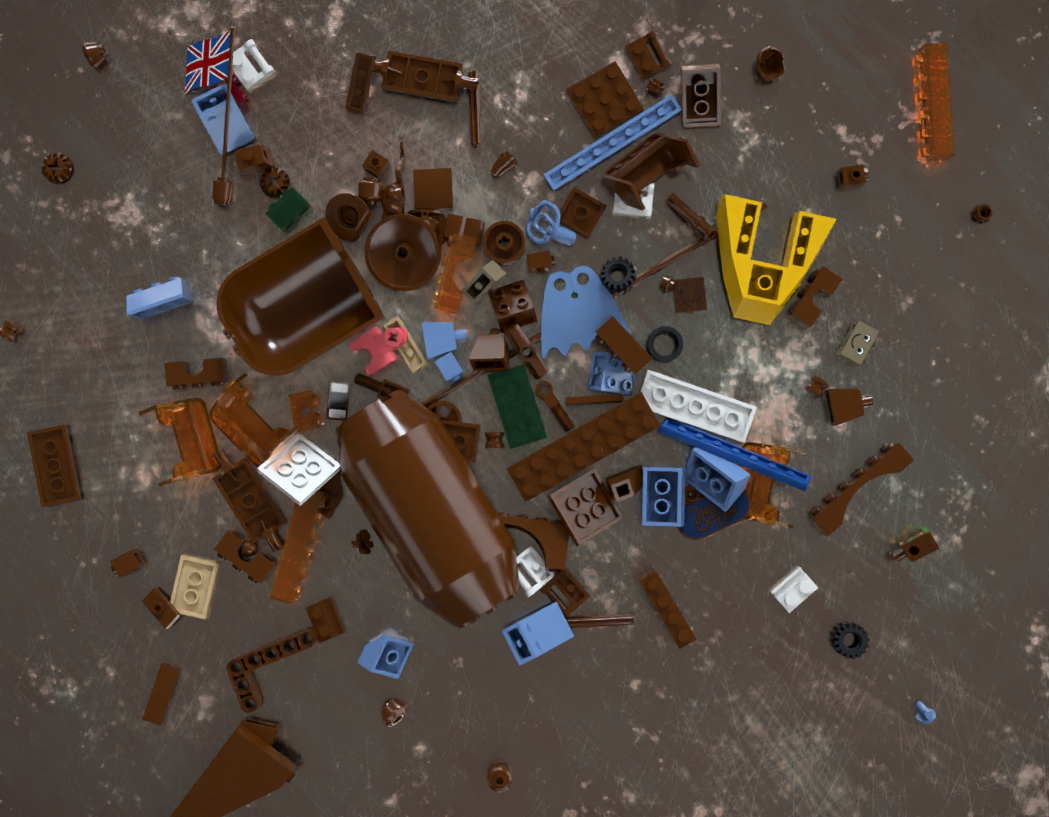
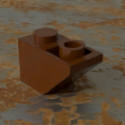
(625, 483)

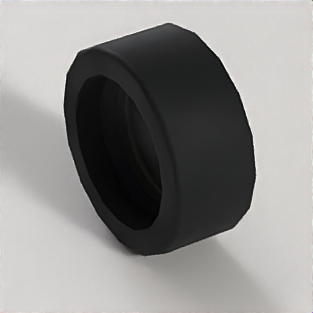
(650, 344)

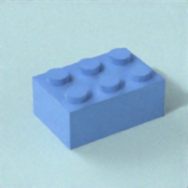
(663, 496)

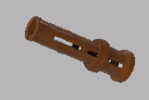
(697, 222)

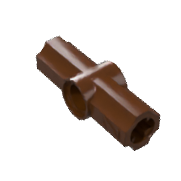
(519, 342)

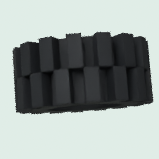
(613, 265)
(862, 640)

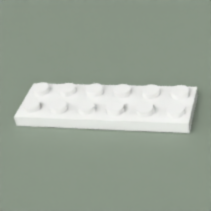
(697, 406)

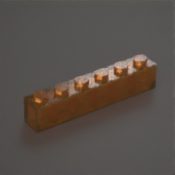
(936, 101)
(296, 549)

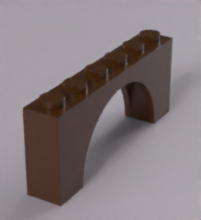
(550, 537)

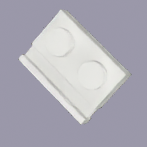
(793, 589)

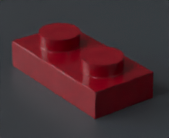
(239, 94)

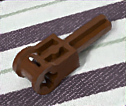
(382, 388)
(555, 406)

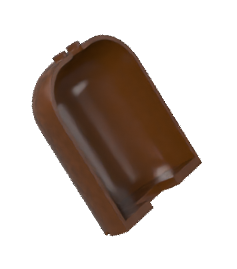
(295, 302)

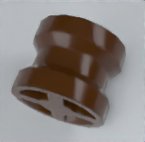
(10, 330)
(816, 386)
(494, 439)

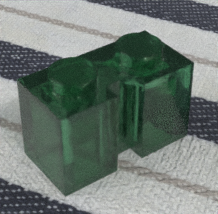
(287, 209)

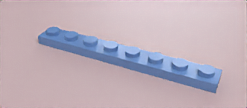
(612, 142)

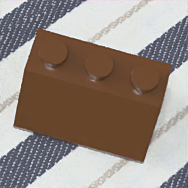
(622, 345)

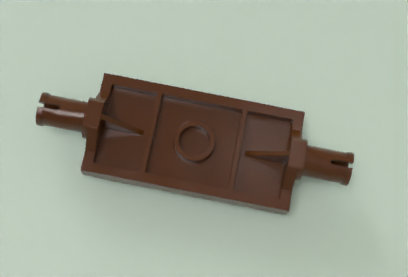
(423, 76)
(249, 500)

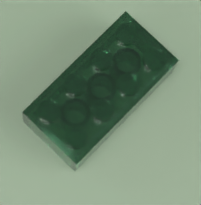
(517, 406)

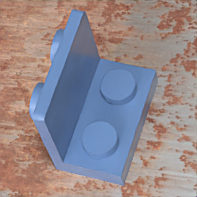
(609, 375)

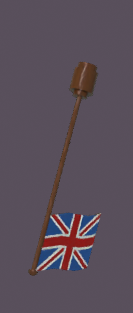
(207, 65)

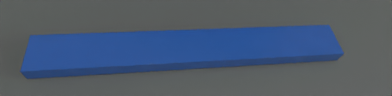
(735, 454)

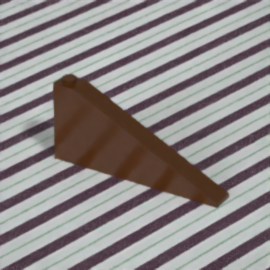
(236, 776)

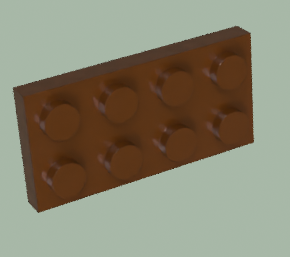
(54, 465)

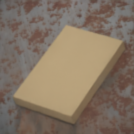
(194, 586)

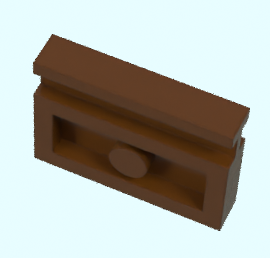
(325, 619)

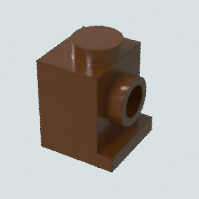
(846, 177)
(540, 262)

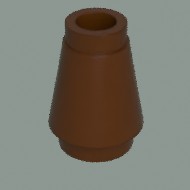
(503, 163)

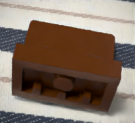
(512, 305)

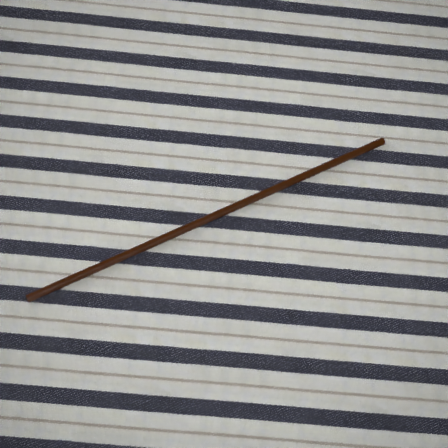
(536, 338)

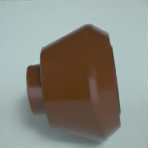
(94, 53)
(392, 713)

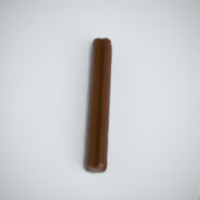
(474, 105)
(600, 621)

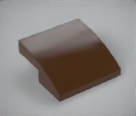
(433, 188)

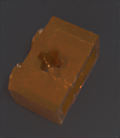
(297, 404)

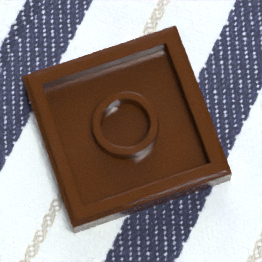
(581, 212)

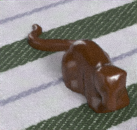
(394, 195)

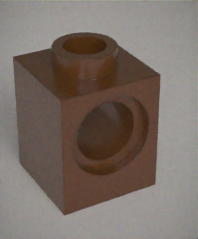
(376, 165)
(126, 563)

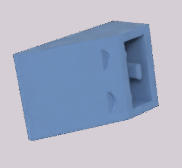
(212, 109)
(537, 633)

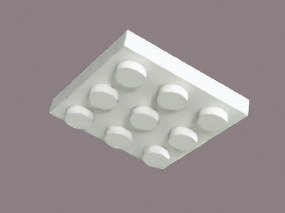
(299, 469)

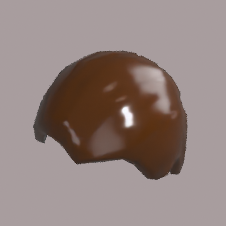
(770, 63)

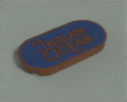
(707, 519)

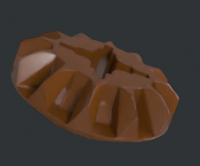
(60, 174)
(283, 182)

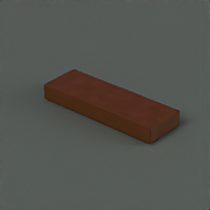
(360, 82)
(598, 399)
(161, 694)

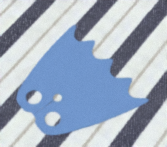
(575, 320)

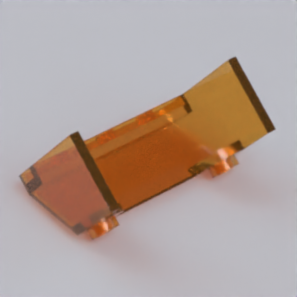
(245, 426)
(193, 437)
(760, 486)

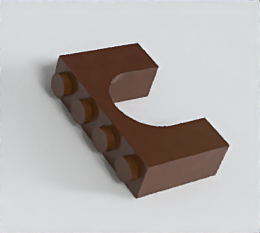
(666, 608)

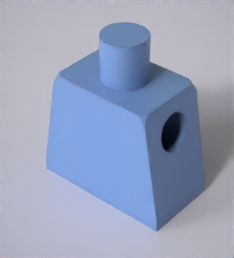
(441, 338)

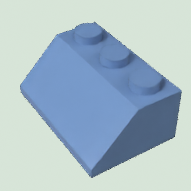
(158, 298)
(716, 477)

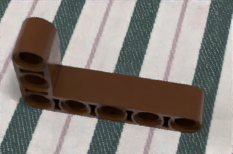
(265, 658)

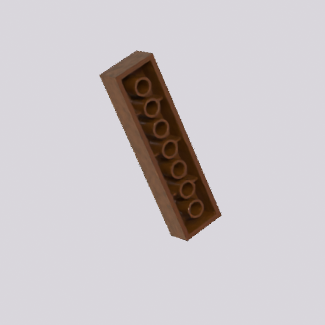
(583, 447)

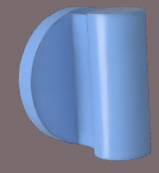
(925, 714)

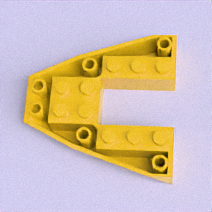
(758, 288)

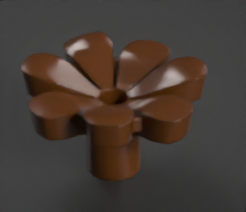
(362, 542)

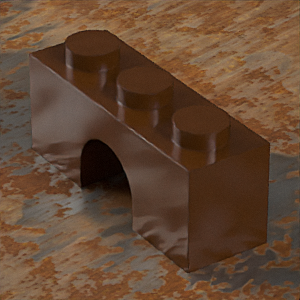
(804, 310)
(213, 372)
(231, 549)

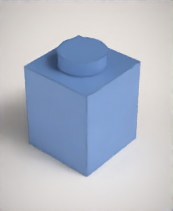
(449, 367)

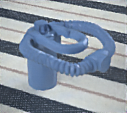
(553, 231)

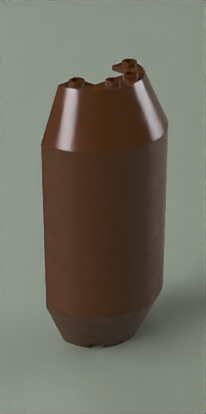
(427, 509)

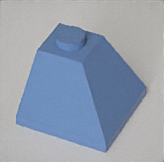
(386, 656)

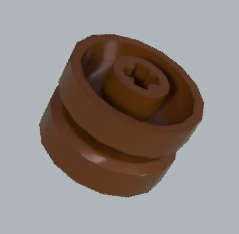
(504, 232)

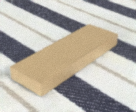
(409, 351)

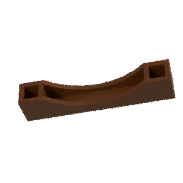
(831, 514)

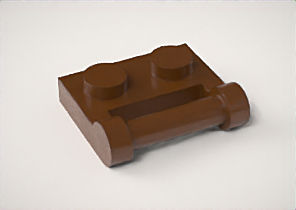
(643, 58)
(570, 589)

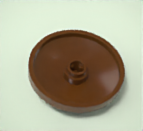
(402, 252)

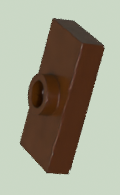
(161, 608)

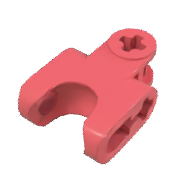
(380, 347)

